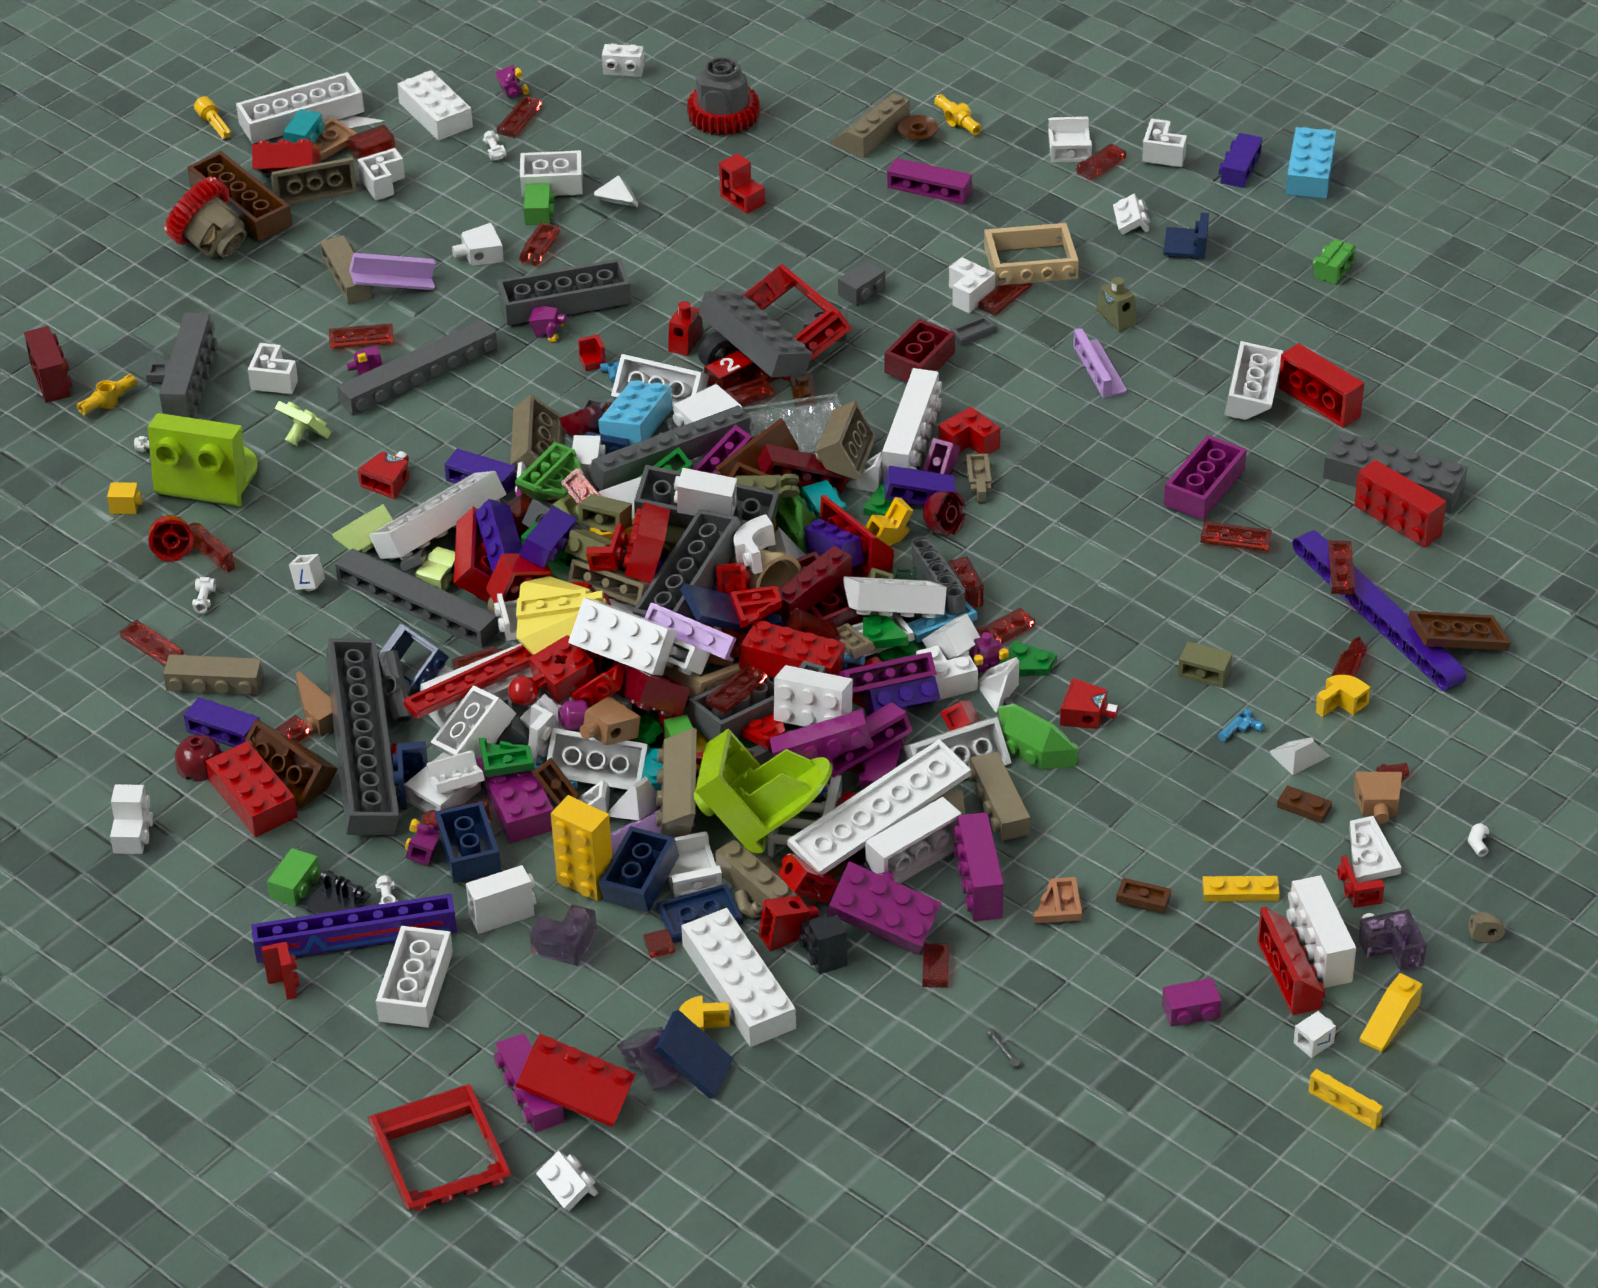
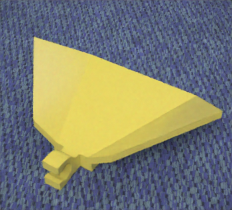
(548, 611)

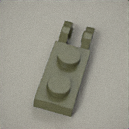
(773, 483)

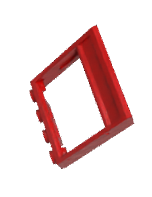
(819, 333)
(428, 1113)

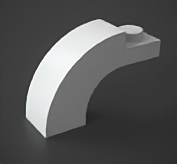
(751, 539)

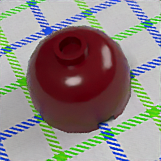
(582, 421)
(944, 513)
(192, 754)

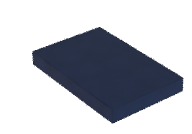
(712, 607)
(695, 906)
(693, 1054)

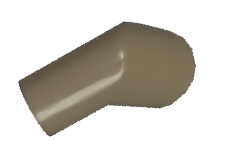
(746, 908)

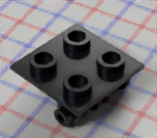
(335, 895)

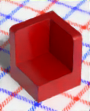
(591, 352)
(960, 715)

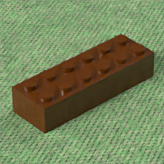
(255, 203)

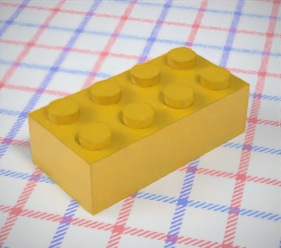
(581, 846)

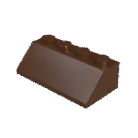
(776, 435)

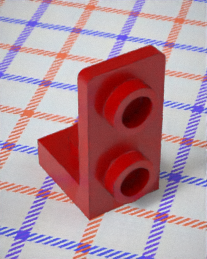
(608, 557)
(1361, 893)

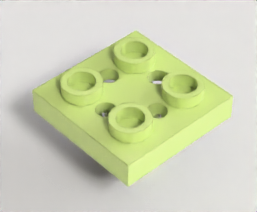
(302, 421)

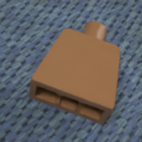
(610, 722)
(1378, 794)

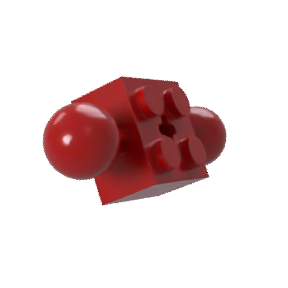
(557, 669)

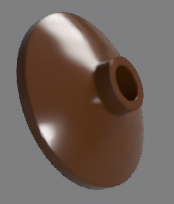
(918, 127)

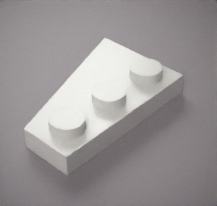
(1371, 852)

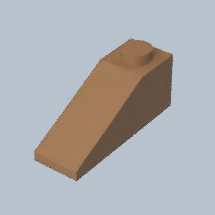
(315, 705)

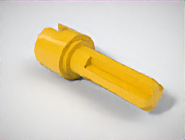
(209, 112)

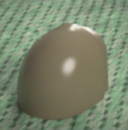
(1485, 927)

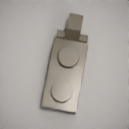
(979, 475)

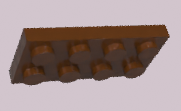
(1459, 630)

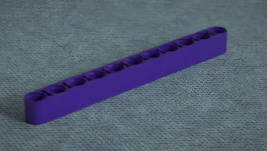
(1384, 616)

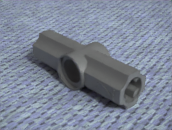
(394, 686)

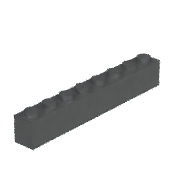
(417, 367)
(693, 439)
(417, 598)

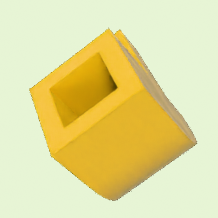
(892, 526)
(1344, 692)
(706, 1014)

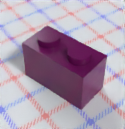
(1191, 1002)

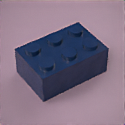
(468, 842)
(639, 869)

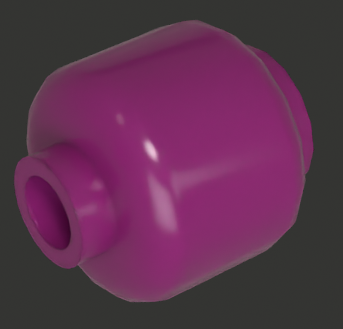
(572, 715)

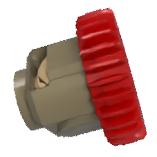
(206, 220)

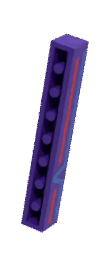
(354, 926)

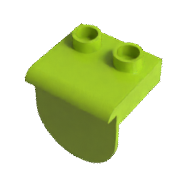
(199, 459)
(752, 796)

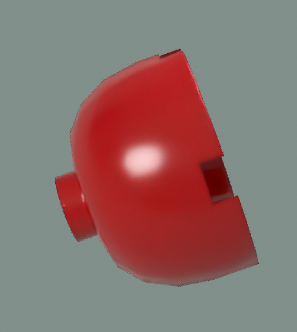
(170, 538)

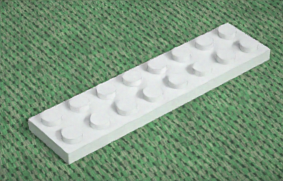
(879, 806)

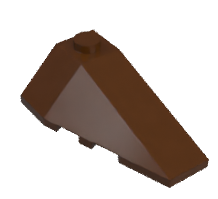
(296, 766)

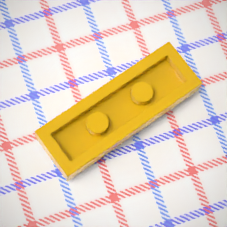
(1240, 888)
(1345, 1099)

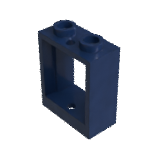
(402, 639)

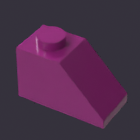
(941, 457)

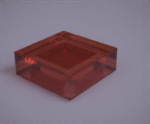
(659, 943)

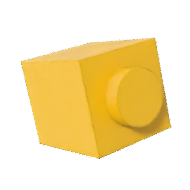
(124, 498)

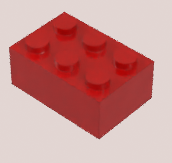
(284, 155)

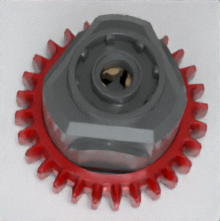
(722, 98)

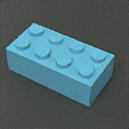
(1310, 162)
(637, 411)

